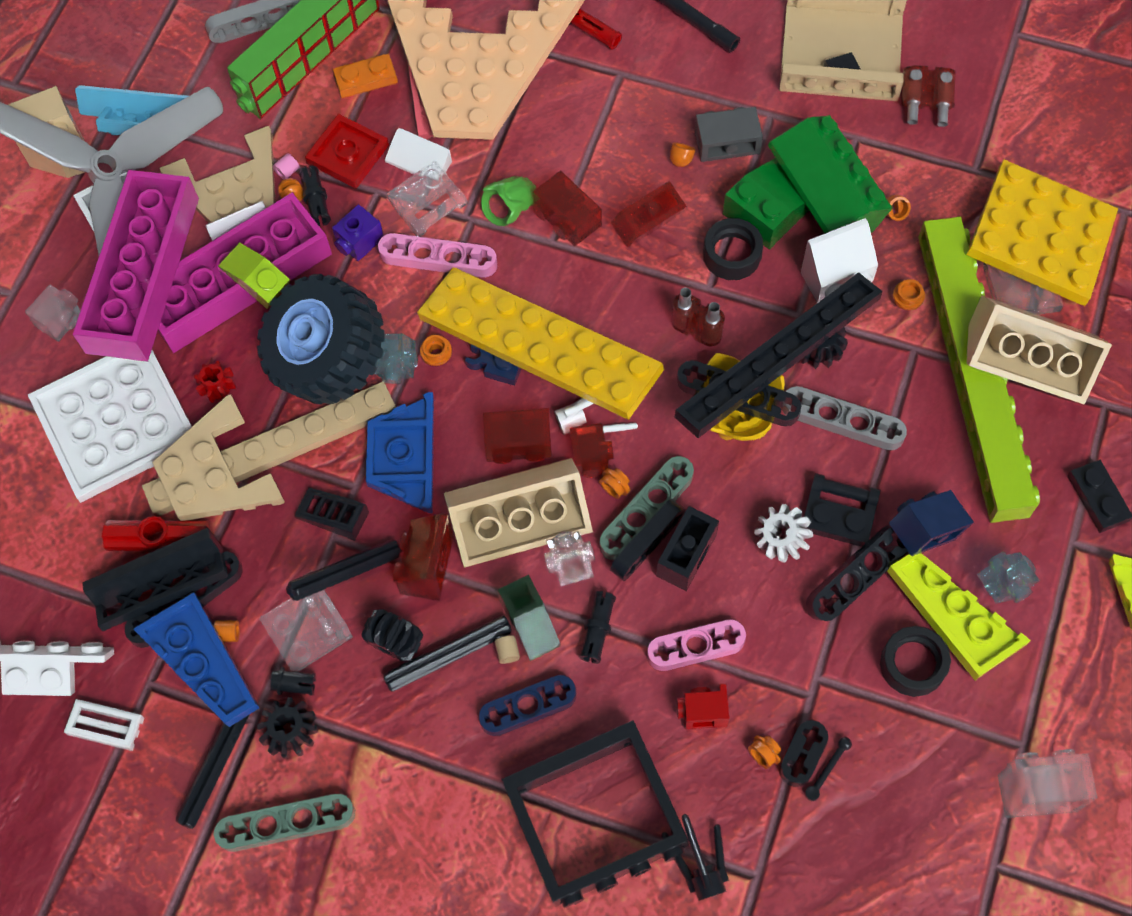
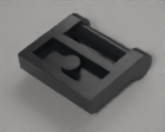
(838, 520)

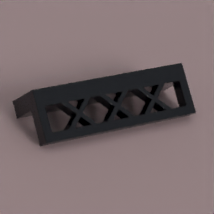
(156, 573)

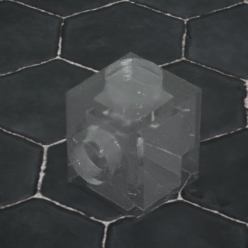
(54, 312)

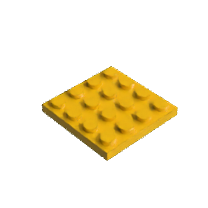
(1043, 232)

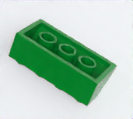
(829, 175)

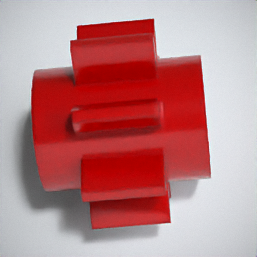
(210, 374)

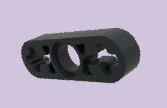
(647, 539)

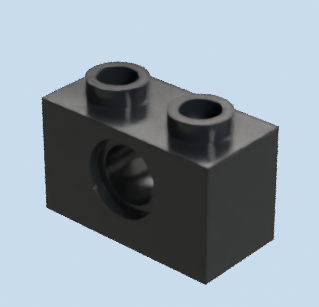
(687, 548)

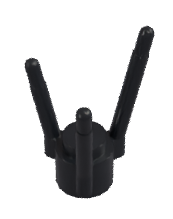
(707, 880)

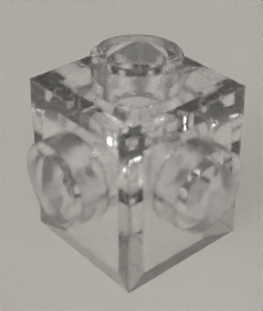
(569, 557)

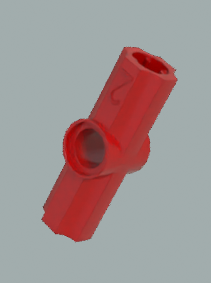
(136, 535)

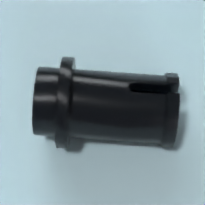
(292, 682)

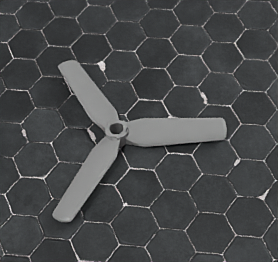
(131, 151)

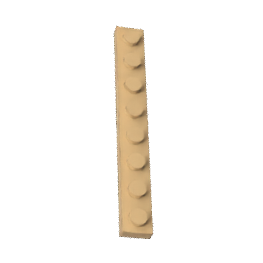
(291, 439)

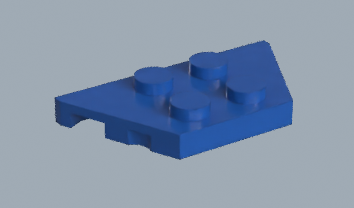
(403, 453)

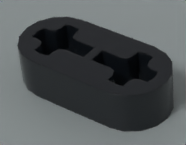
(811, 757)

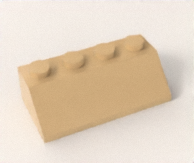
(1034, 350)
(517, 511)

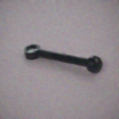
(812, 793)

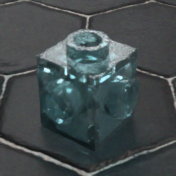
(397, 360)
(1009, 577)

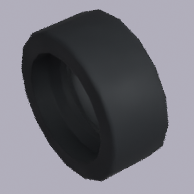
(733, 269)
(933, 643)

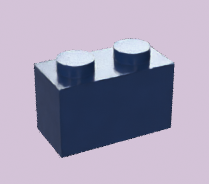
(930, 521)

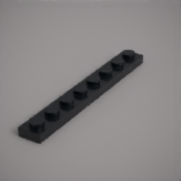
(777, 355)

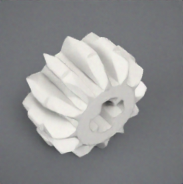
(795, 532)

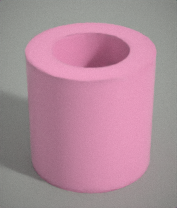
(286, 166)

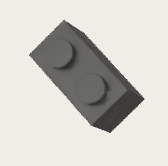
(728, 134)

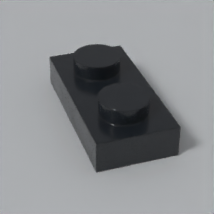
(1100, 496)

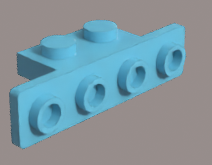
(121, 108)

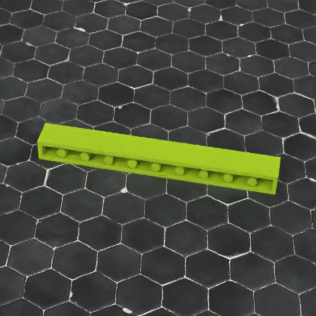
(982, 395)

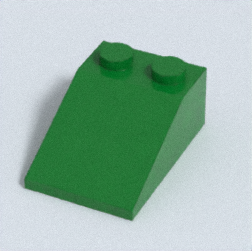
(766, 201)

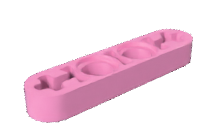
(439, 250)

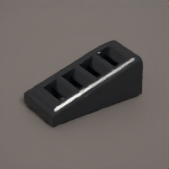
(350, 529)

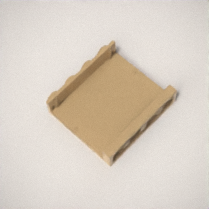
(836, 27)

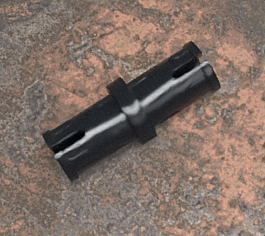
(314, 195)
(597, 627)

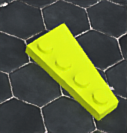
(967, 628)

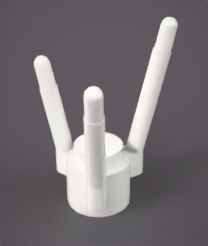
(574, 416)

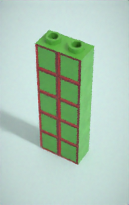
(294, 50)

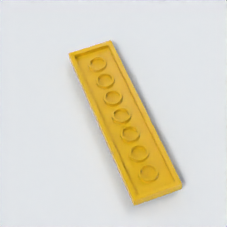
(542, 342)

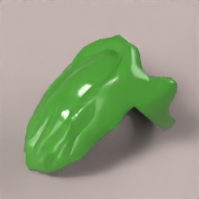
(515, 192)

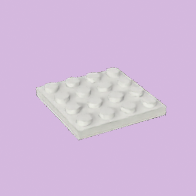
(109, 421)

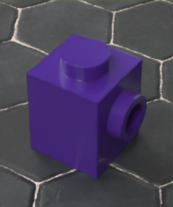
(357, 233)

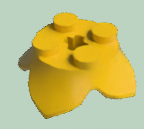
(738, 424)

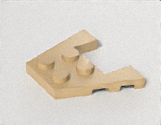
(237, 186)
(198, 475)

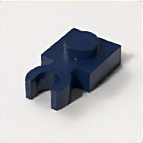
(494, 366)

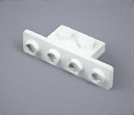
(47, 668)

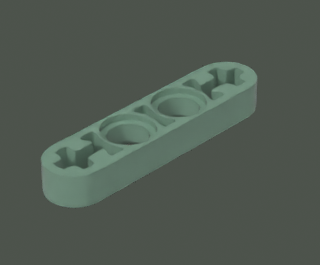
(643, 505)
(285, 827)

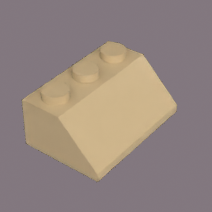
(52, 109)

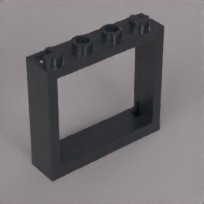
(571, 760)

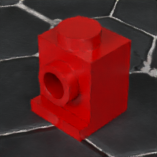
(704, 708)

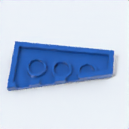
(197, 654)

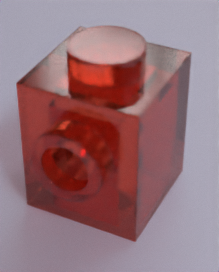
(590, 449)

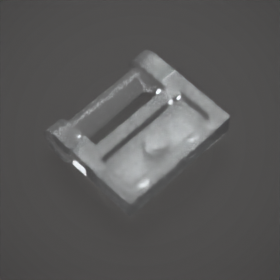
(421, 191)

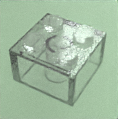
(1047, 784)

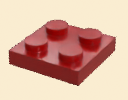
(347, 150)

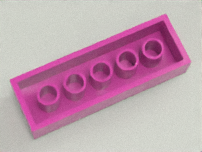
(136, 266)
(207, 296)

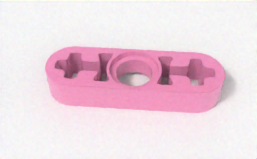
(723, 646)

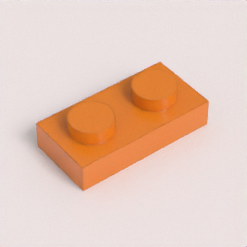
(365, 75)

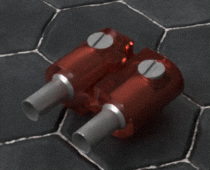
(928, 88)
(703, 321)

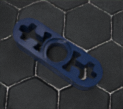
(500, 707)

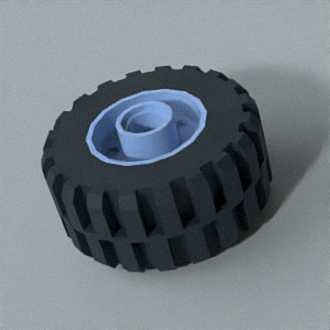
(320, 339)

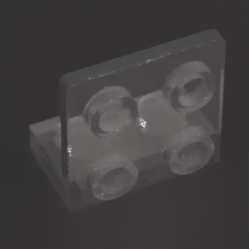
(306, 629)

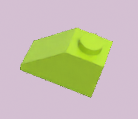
(254, 274)

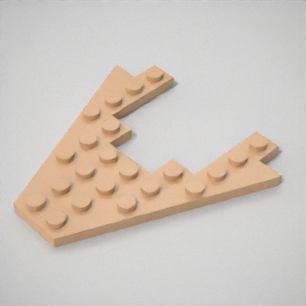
(476, 78)

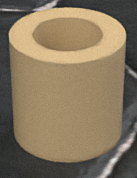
(507, 649)

